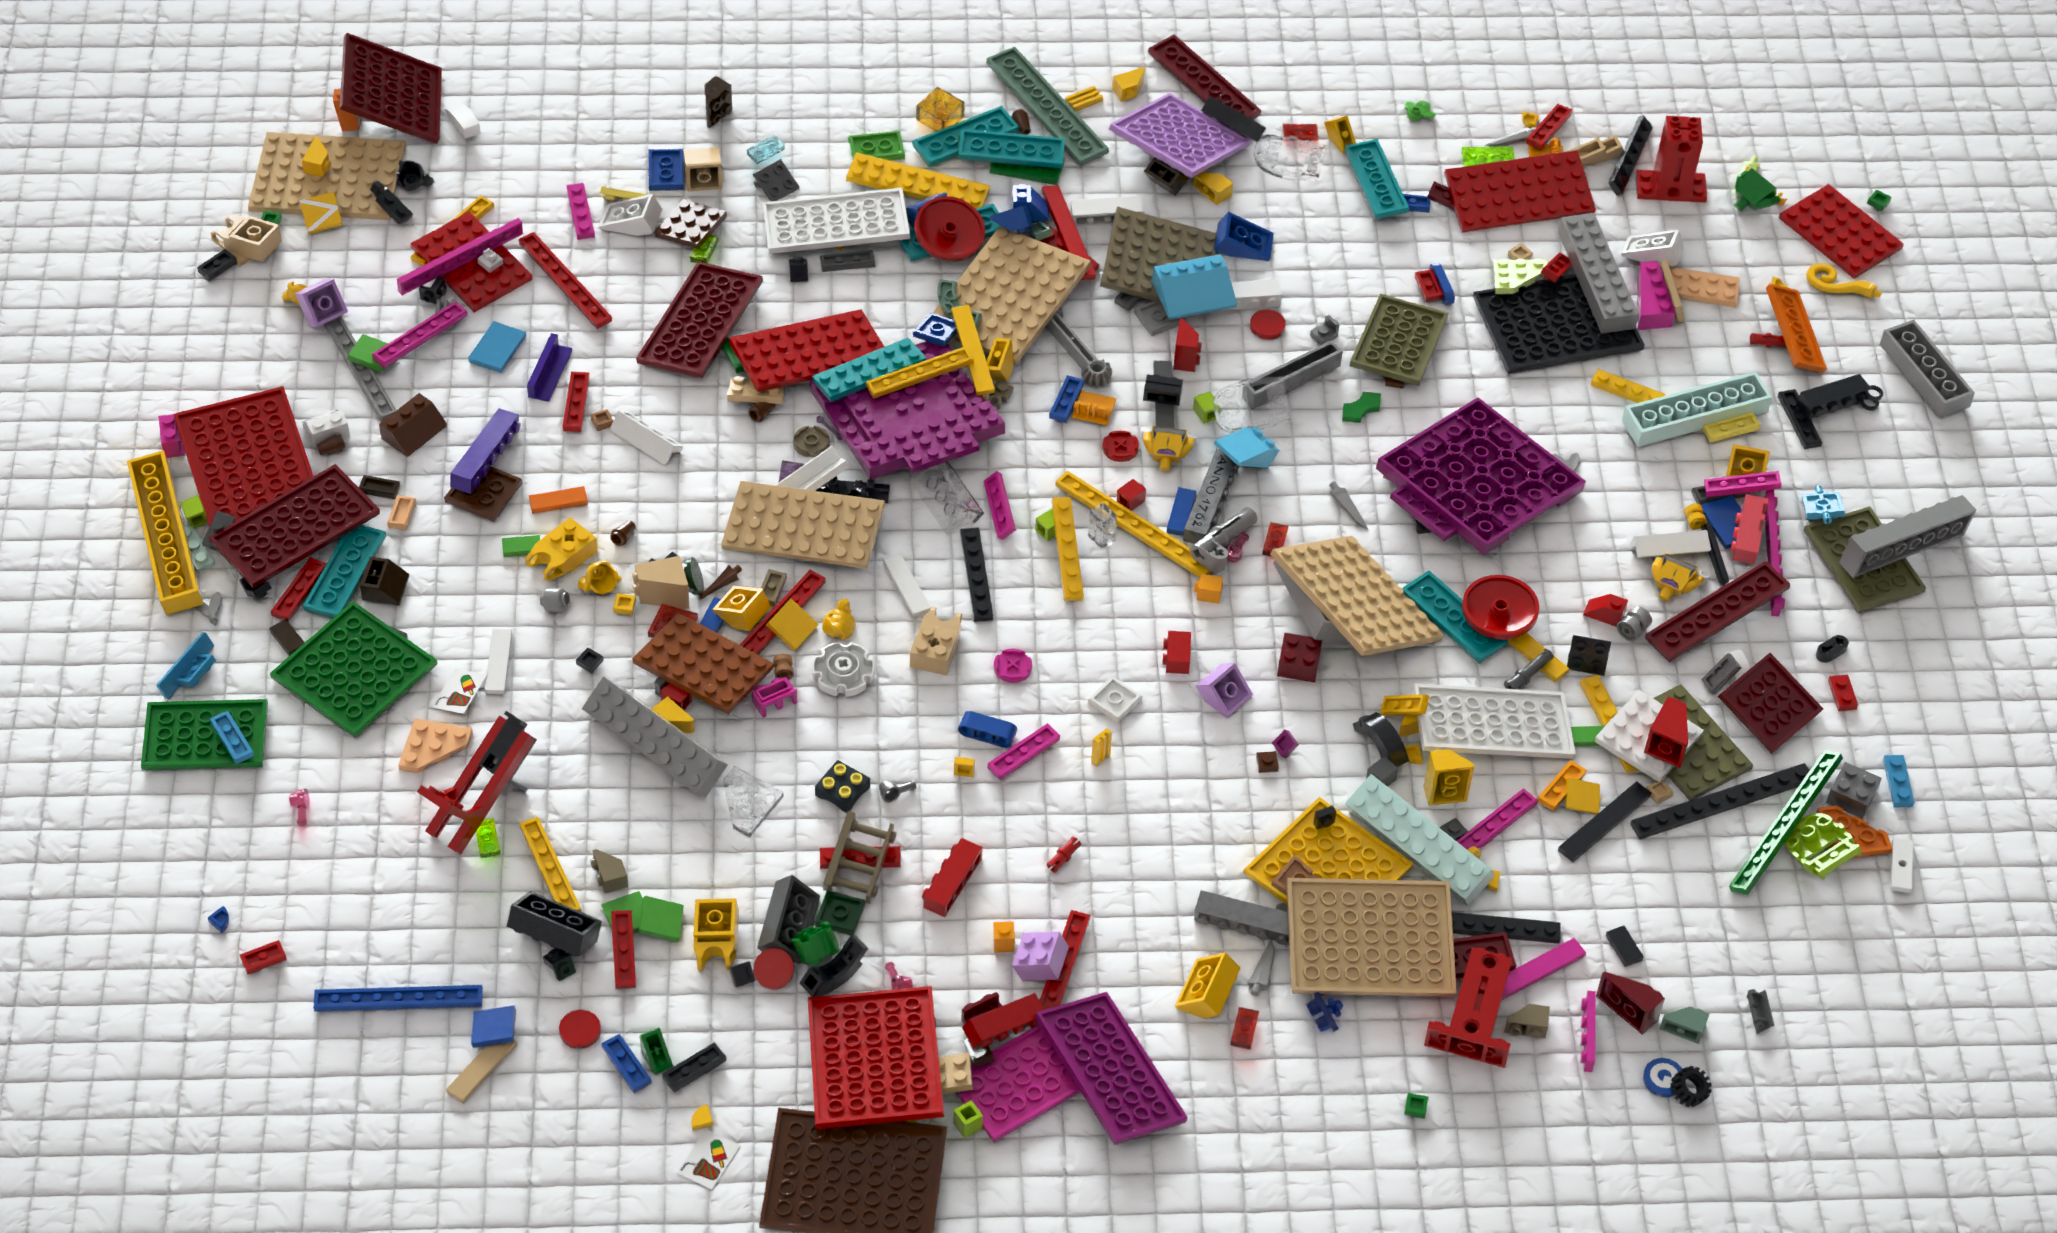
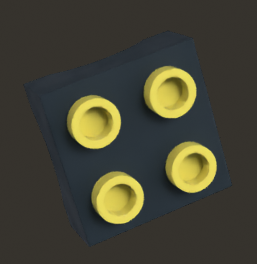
(842, 786)

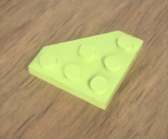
(1513, 274)

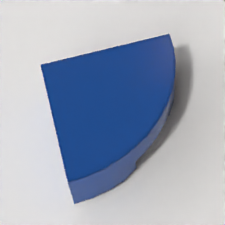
(219, 919)

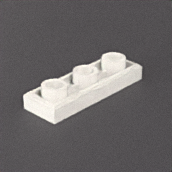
(1901, 865)

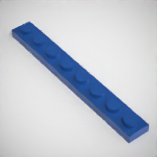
(398, 998)

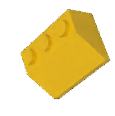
(1447, 778)
(1208, 985)

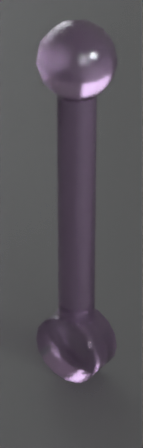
(820, 419)

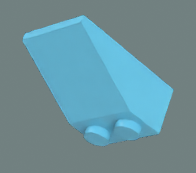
(1248, 448)

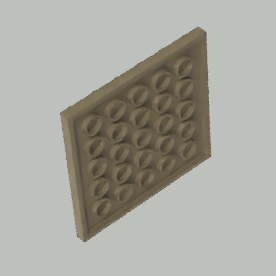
(1148, 241)

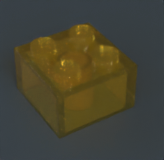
(940, 109)

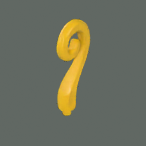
(1860, 287)

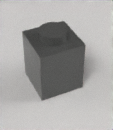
(1384, 771)

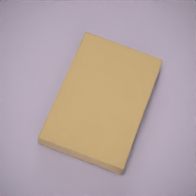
(1672, 291)

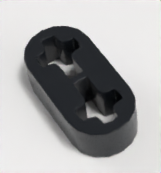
(1834, 651)

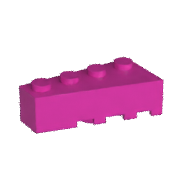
(1653, 300)

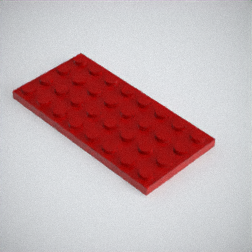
(1519, 191)
(804, 348)

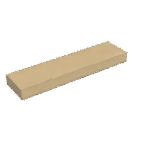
(479, 1070)

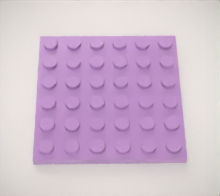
(1180, 135)

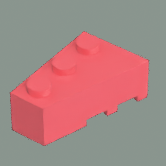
(1749, 529)

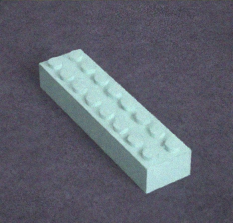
(1694, 408)
(1419, 839)

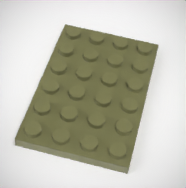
(1399, 339)
(1870, 589)
(1711, 759)

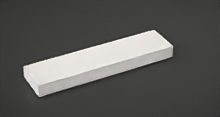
(906, 585)
(498, 661)

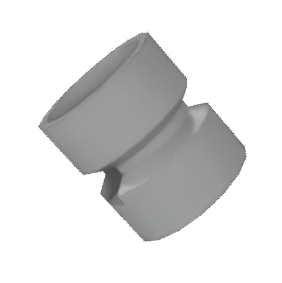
(1634, 623)

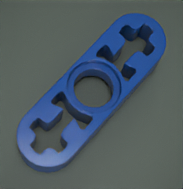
(1448, 294)

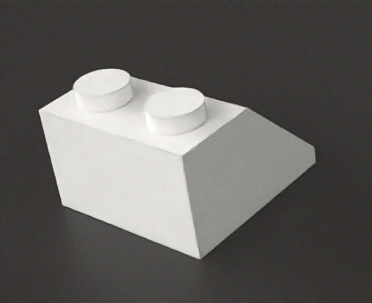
(325, 426)

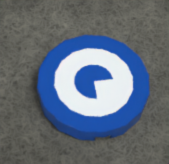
(1658, 1076)

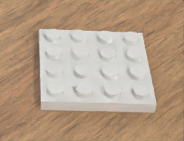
(1629, 731)

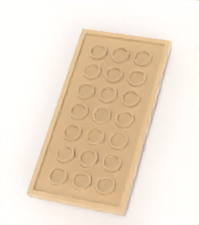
(803, 524)

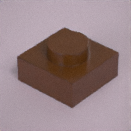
(1267, 762)

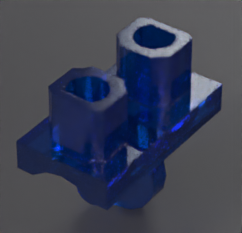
(1318, 1005)

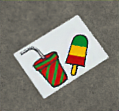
(459, 691)
(708, 1159)

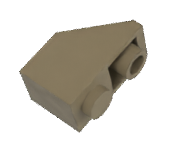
(610, 871)
(1529, 1021)

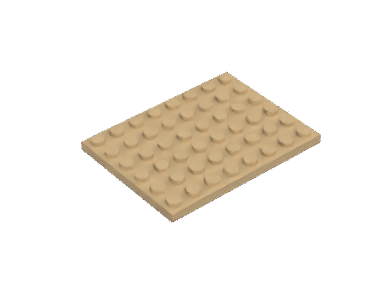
(353, 170)
(1017, 288)
(1357, 595)
(1371, 937)

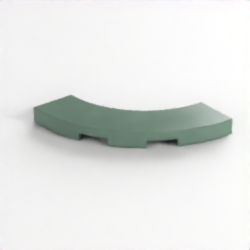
(948, 300)

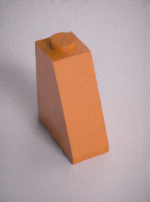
(347, 121)

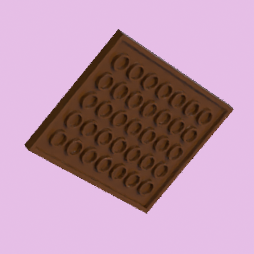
(852, 1176)

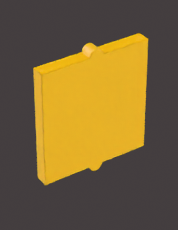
(1582, 796)

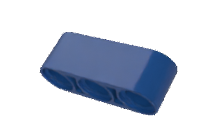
(987, 729)

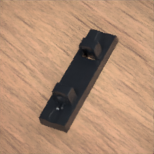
(876, 490)

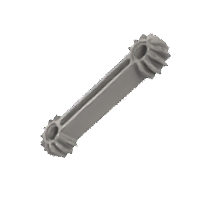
(1093, 371)

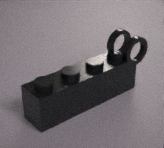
(1837, 396)

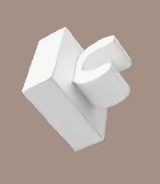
(490, 260)

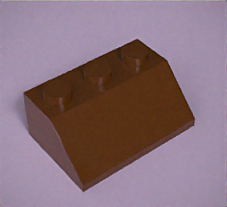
(412, 425)

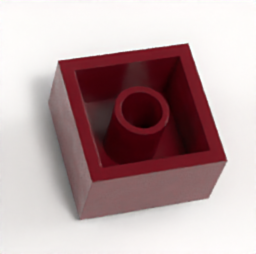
(1299, 657)

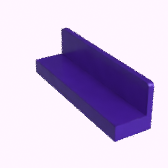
(548, 369)

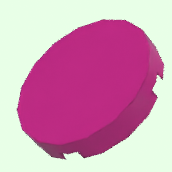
(1012, 666)

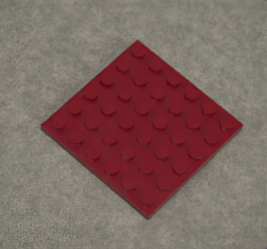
(391, 88)

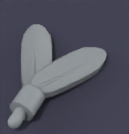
(1573, 460)
(211, 610)

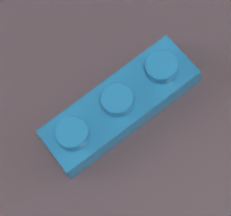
(231, 737)
(1898, 781)

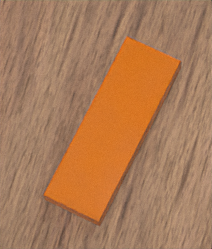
(558, 499)

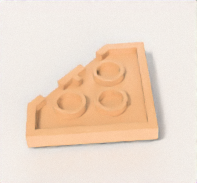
(432, 743)

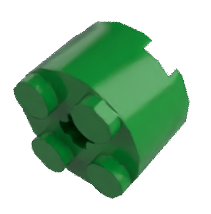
(816, 943)

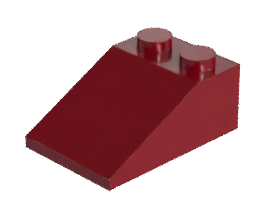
(1631, 1000)

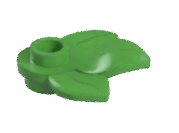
(1418, 110)

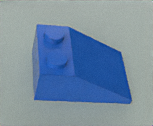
(1243, 238)

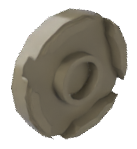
(811, 441)

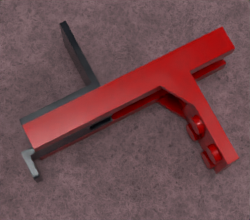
(499, 753)

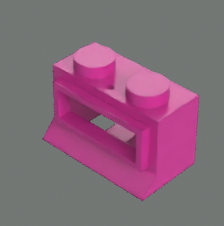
(170, 436)
(773, 694)

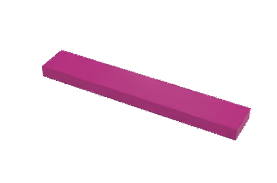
(419, 334)
(1498, 820)
(1543, 966)

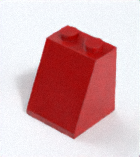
(1669, 733)

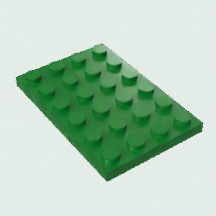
(183, 738)

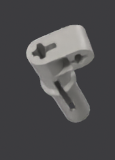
(1211, 549)

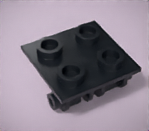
(1588, 655)

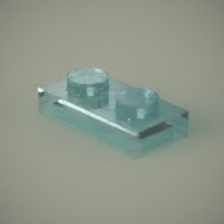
(765, 149)

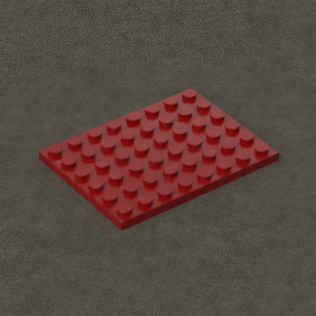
(243, 451)
(874, 1057)

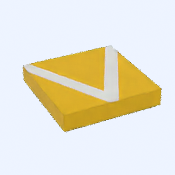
(321, 212)

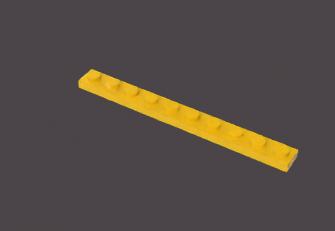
(1132, 523)

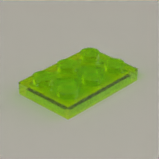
(1483, 155)

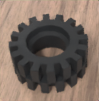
(1683, 1093)

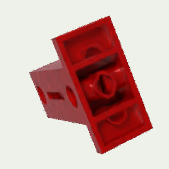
(1675, 164)
(1476, 1012)

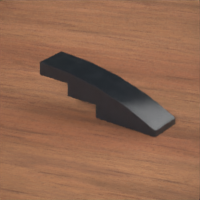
(1233, 119)

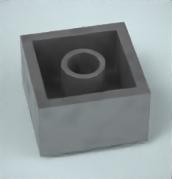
(1854, 790)

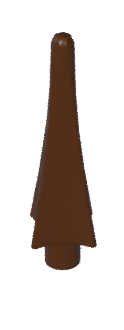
(728, 576)

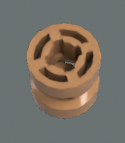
(783, 666)

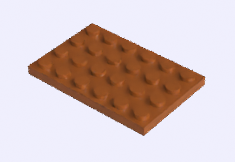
(703, 663)

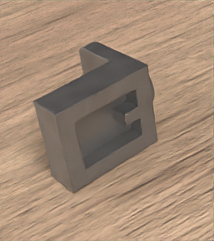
(1326, 331)

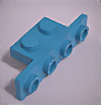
(189, 667)

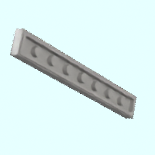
(364, 376)

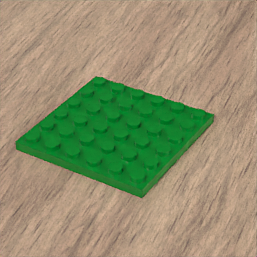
(353, 669)

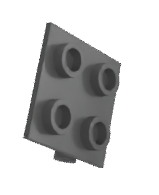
(775, 181)

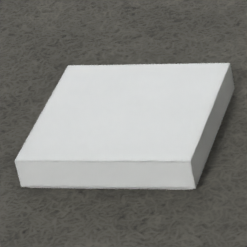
(1115, 699)

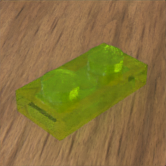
(705, 252)
(487, 839)

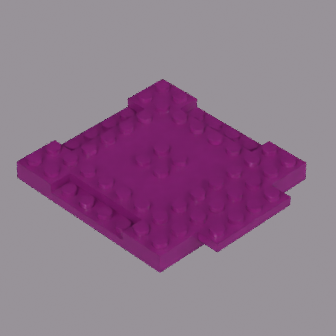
(914, 424)
(1476, 477)

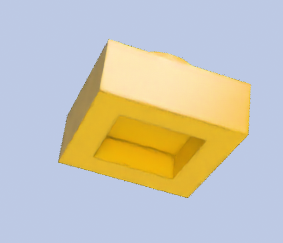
(624, 604)
(964, 766)

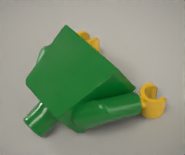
(1755, 191)

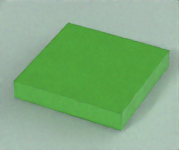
(363, 352)
(628, 902)
(661, 918)

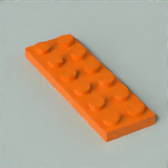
(1796, 328)

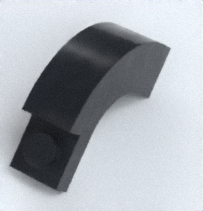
(1384, 736)
(827, 978)

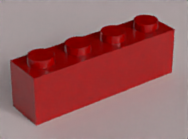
(952, 877)
(1002, 1021)

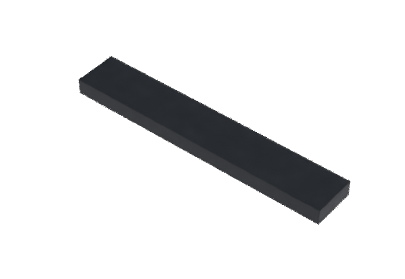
(1604, 821)

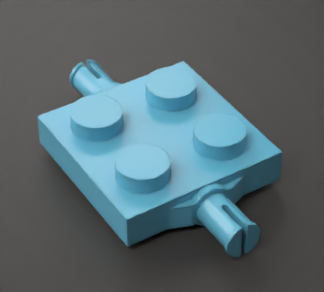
(1823, 505)

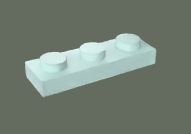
(199, 553)

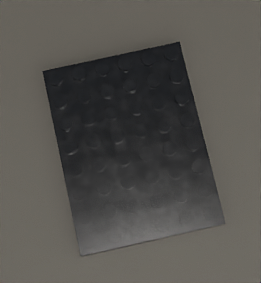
(1548, 326)

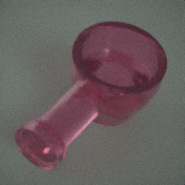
(1235, 548)
(300, 800)
(897, 981)

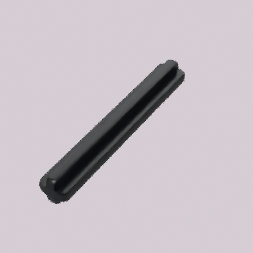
(1715, 556)

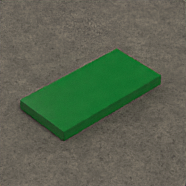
(1033, 173)

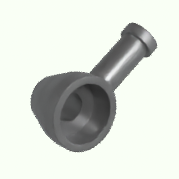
(890, 791)

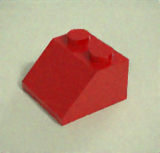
(1187, 348)

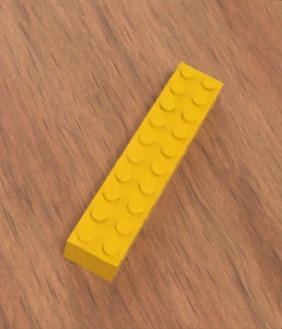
(164, 533)

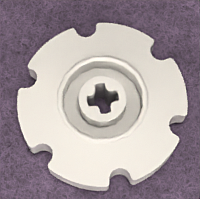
(843, 669)

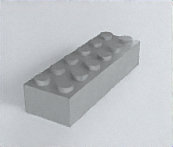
(1927, 368)
(1316, 621)

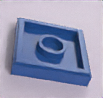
(936, 330)
(493, 1026)

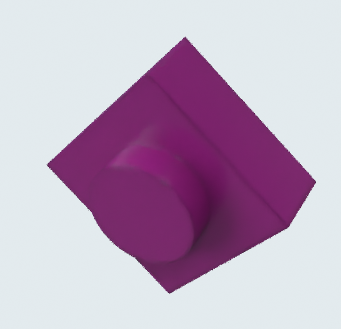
(1285, 743)

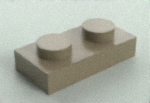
(773, 585)

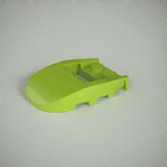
(1814, 835)

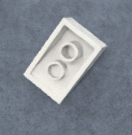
(632, 216)
(1655, 247)

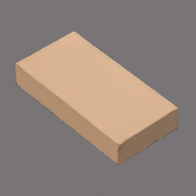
(401, 512)

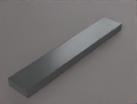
(1164, 412)

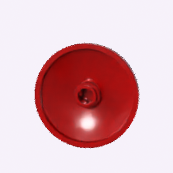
(949, 228)
(1500, 607)

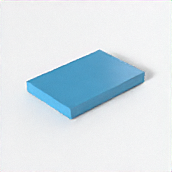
(497, 347)

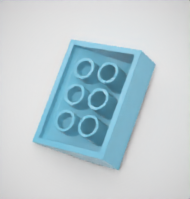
(1194, 286)

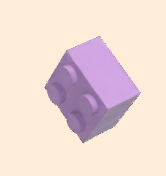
(321, 302)
(1040, 956)

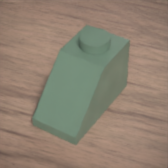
(1686, 1023)

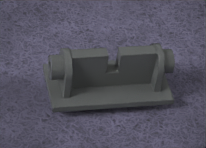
(1760, 1010)

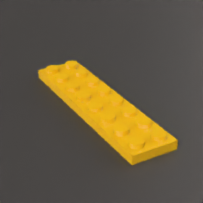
(914, 181)

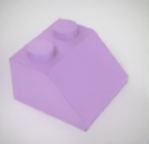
(1225, 689)

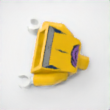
(1168, 445)
(1676, 576)

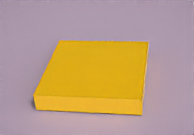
(792, 624)

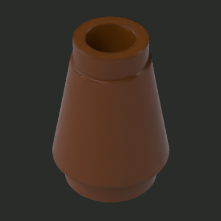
(1022, 121)
(760, 410)
(331, 445)
(622, 533)

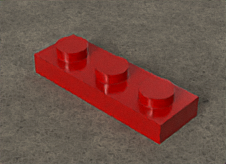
(1556, 267)

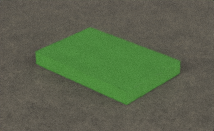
(880, 145)

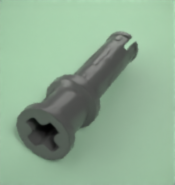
(1523, 676)

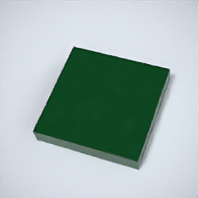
(841, 912)

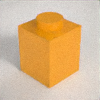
(1209, 588)
(1003, 937)

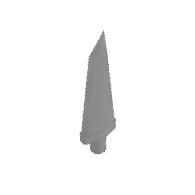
(1513, 137)
(1346, 502)
(1262, 971)

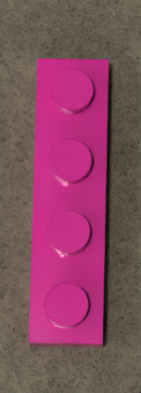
(580, 211)
(1742, 484)
(999, 505)
(1023, 751)
(1587, 1040)

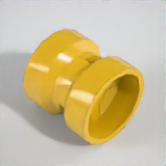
(1695, 516)

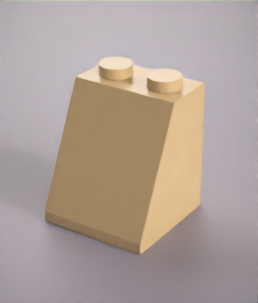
(703, 169)
(661, 583)

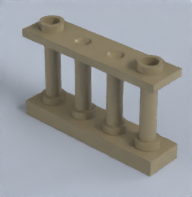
(845, 843)

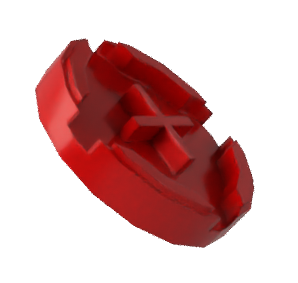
(1267, 324)
(1120, 446)
(773, 969)
(579, 1029)

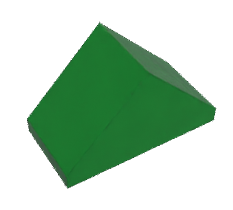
(655, 1050)

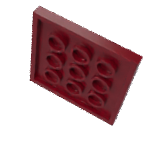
(1770, 702)

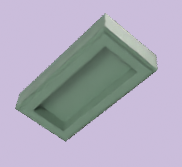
(1039, 231)

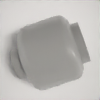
(555, 600)

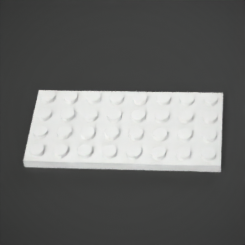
(835, 220)
(1495, 721)

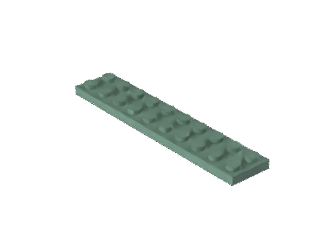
(1047, 105)

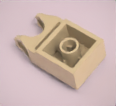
(248, 237)
(935, 643)

